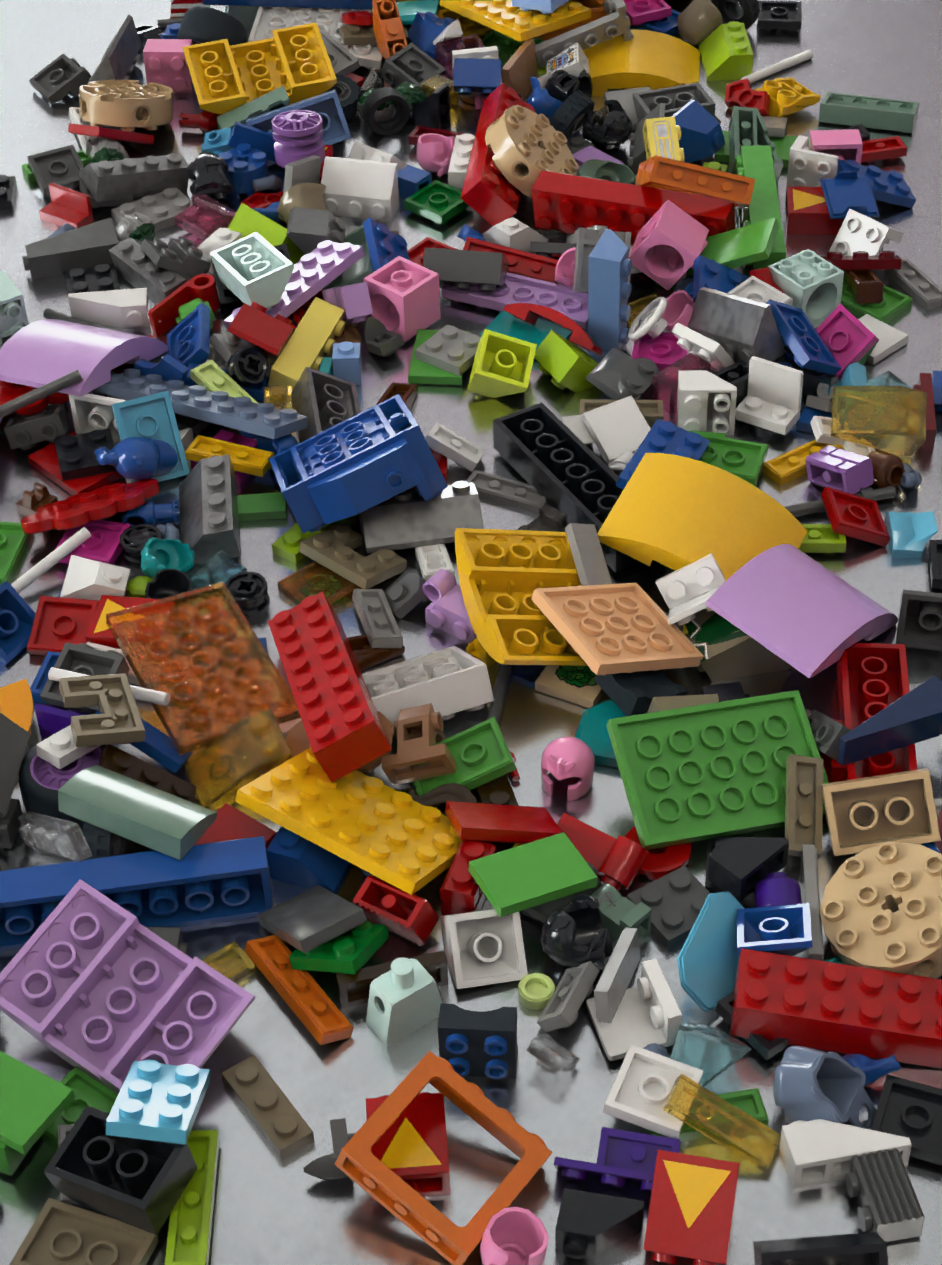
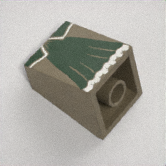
(729, 650)

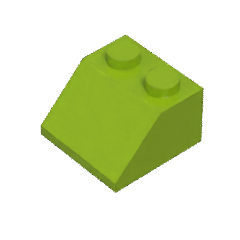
(564, 362)

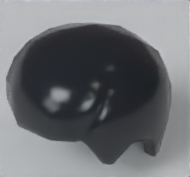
(168, 583)

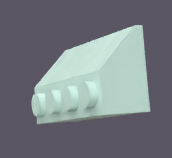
(253, 270)

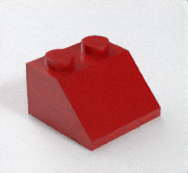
(261, 329)

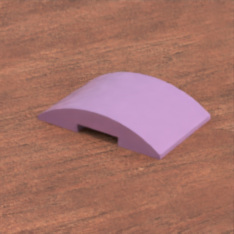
(59, 347)
(798, 609)
(116, 992)

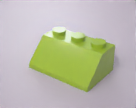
(727, 53)
(250, 221)

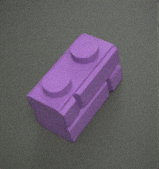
(839, 469)

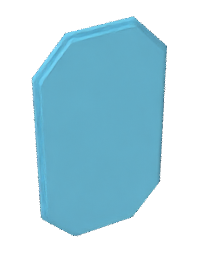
(710, 952)

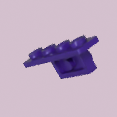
(621, 1159)

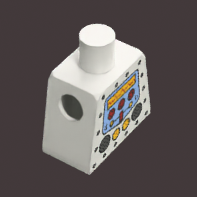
(571, 60)

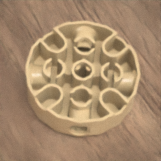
(126, 104)
(526, 146)
(887, 909)

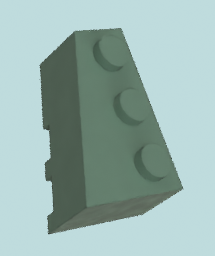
(268, 102)
(749, 129)

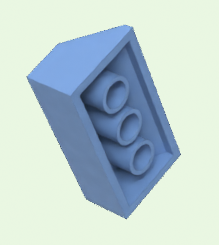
(325, 104)
(609, 292)

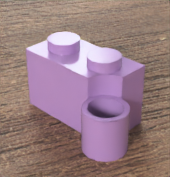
(351, 298)
(447, 606)

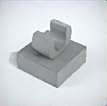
(823, 400)

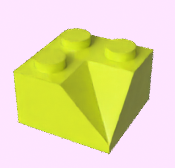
(501, 365)

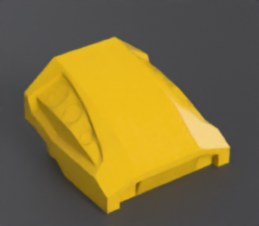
(787, 96)

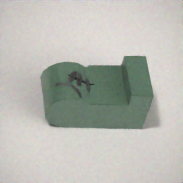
(619, 912)

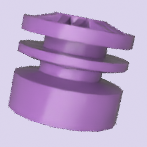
(297, 136)

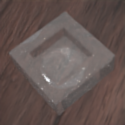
(552, 1056)

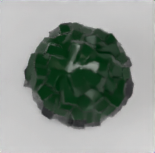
(412, 94)

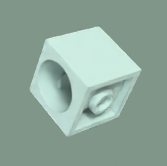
(811, 283)
(12, 309)

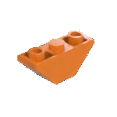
(388, 27)

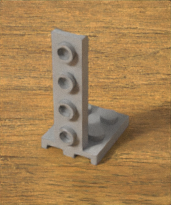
(590, 34)
(585, 242)

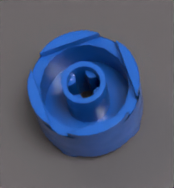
(244, 166)

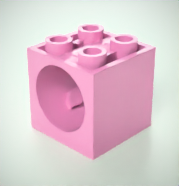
(672, 228)
(404, 297)

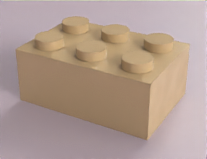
(880, 810)

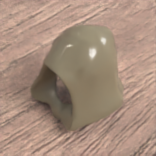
(698, 21)
(303, 196)

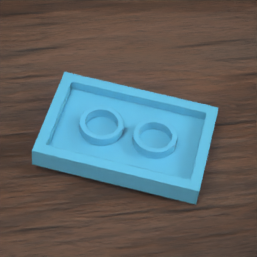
(154, 419)
(158, 1102)

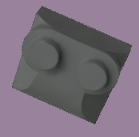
(622, 375)

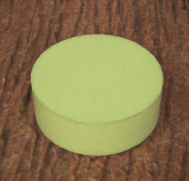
(535, 990)

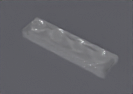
(54, 836)

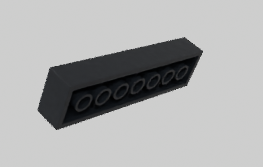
(560, 470)

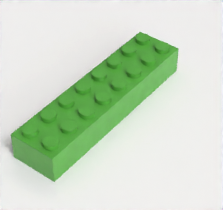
(757, 163)

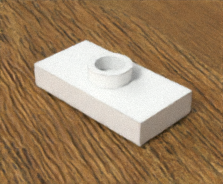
(432, 559)

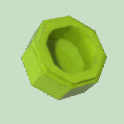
(137, 586)

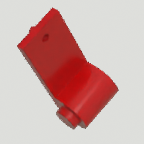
(164, 313)
(614, 858)

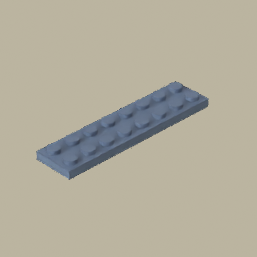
(208, 406)

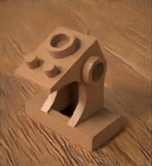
(416, 736)

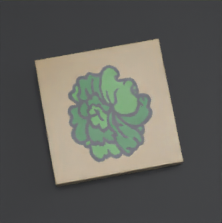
(570, 684)

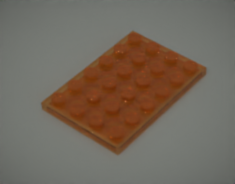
(205, 659)

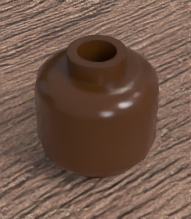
(886, 469)

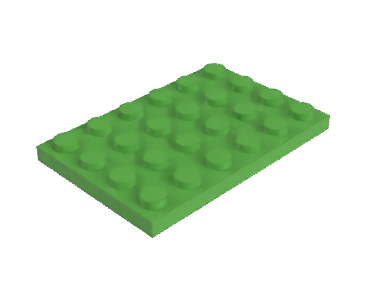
(710, 766)

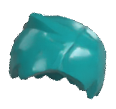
(166, 554)

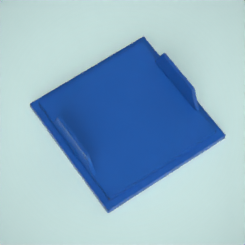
(849, 192)

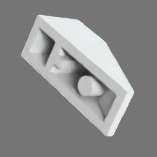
(112, 308)
(824, 1149)

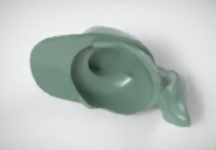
(607, 171)

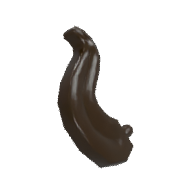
(444, 793)

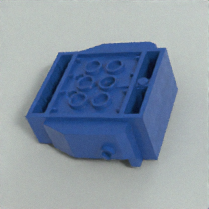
(357, 466)

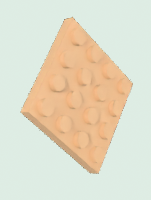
(616, 628)

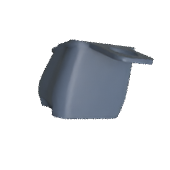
(820, 1086)

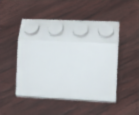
(444, 678)

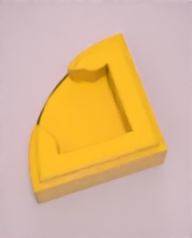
(476, 650)

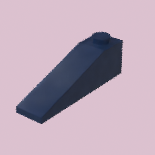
(902, 723)

